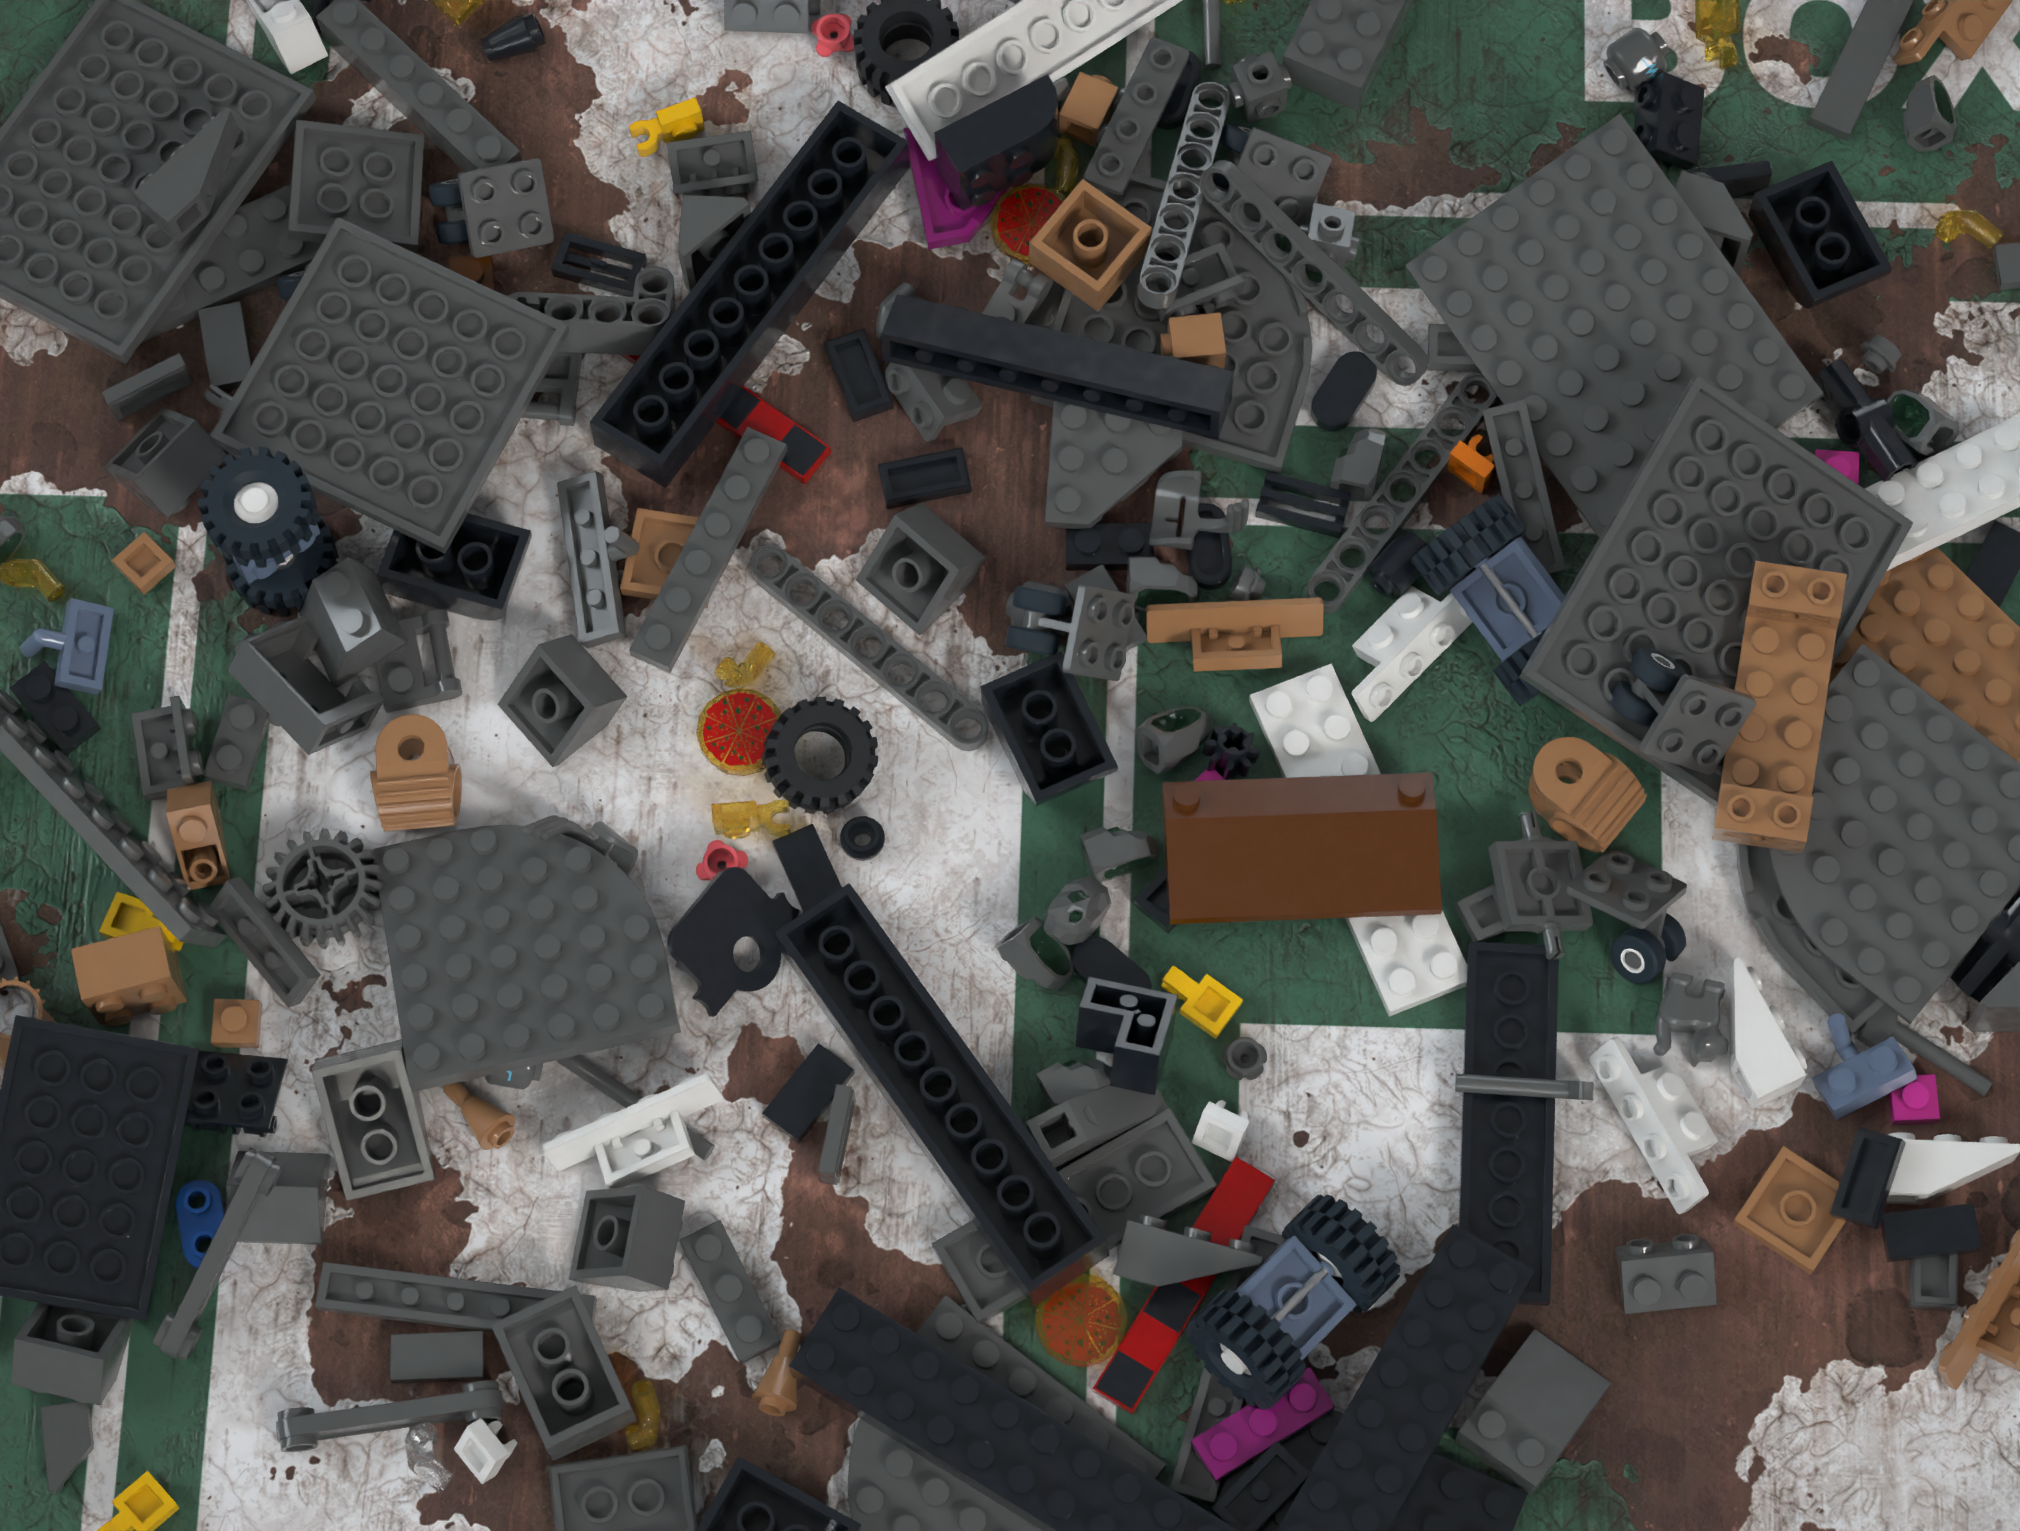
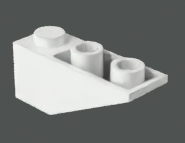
(289, 32)
(1759, 1051)
(1944, 1164)

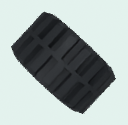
(894, 22)
(839, 723)

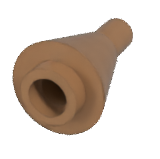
(487, 1122)
(778, 1388)

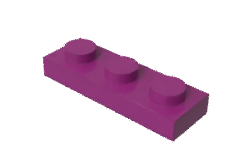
(1254, 1430)

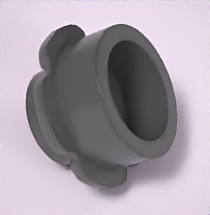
(1880, 354)
(1247, 585)
(1244, 1047)

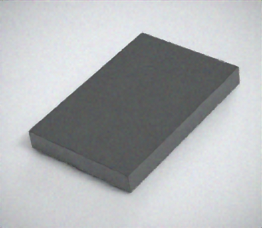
(625, 1492)

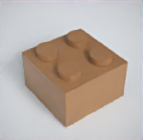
(1090, 245)
(129, 976)

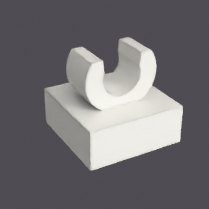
(1221, 1130)
(483, 1450)

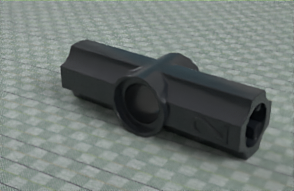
(1864, 420)
(1992, 956)

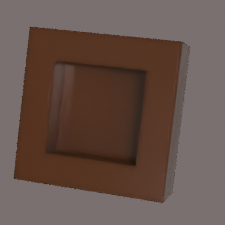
(477, 269)

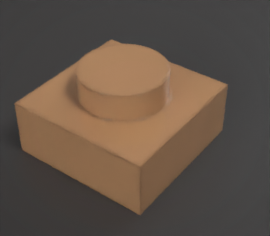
(143, 563)
(236, 1023)

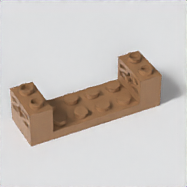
(1787, 671)

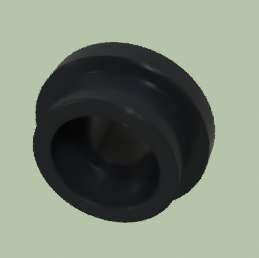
(858, 826)

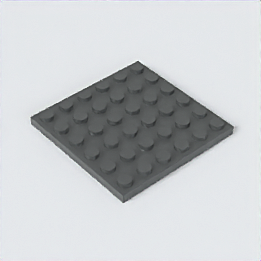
(392, 383)

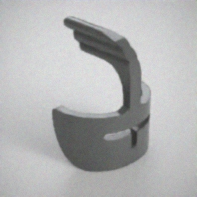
(1186, 485)
(622, 853)

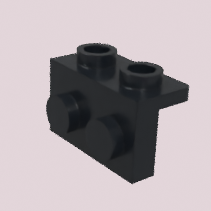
(1670, 119)

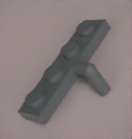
(592, 557)

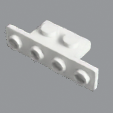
(1404, 645)
(1660, 1119)
(638, 1137)

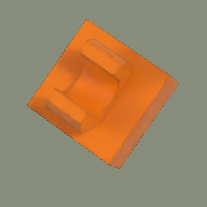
(1471, 466)

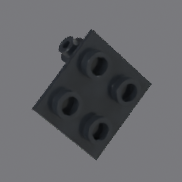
(235, 1093)

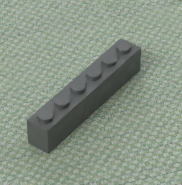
(413, 87)

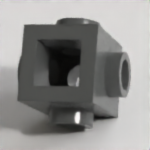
(1259, 86)
(1332, 232)

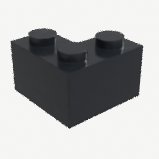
(1130, 1024)

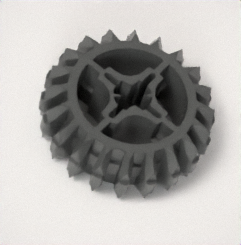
(307, 894)

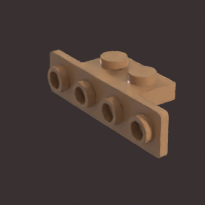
(1957, 23)
(1235, 632)
(1989, 1325)

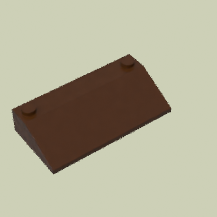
(1301, 848)

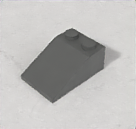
(373, 1120)
(564, 1373)
(1532, 1412)

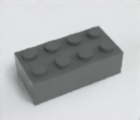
(1343, 46)

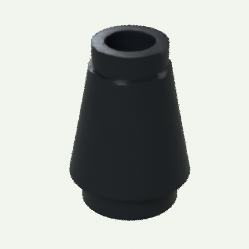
(514, 38)

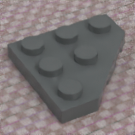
(1100, 462)

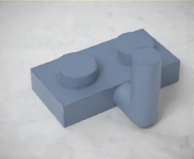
(80, 645)
(1861, 1075)

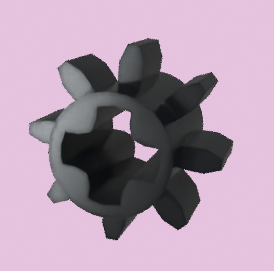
(1230, 751)

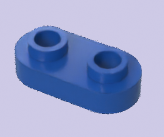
(199, 1223)

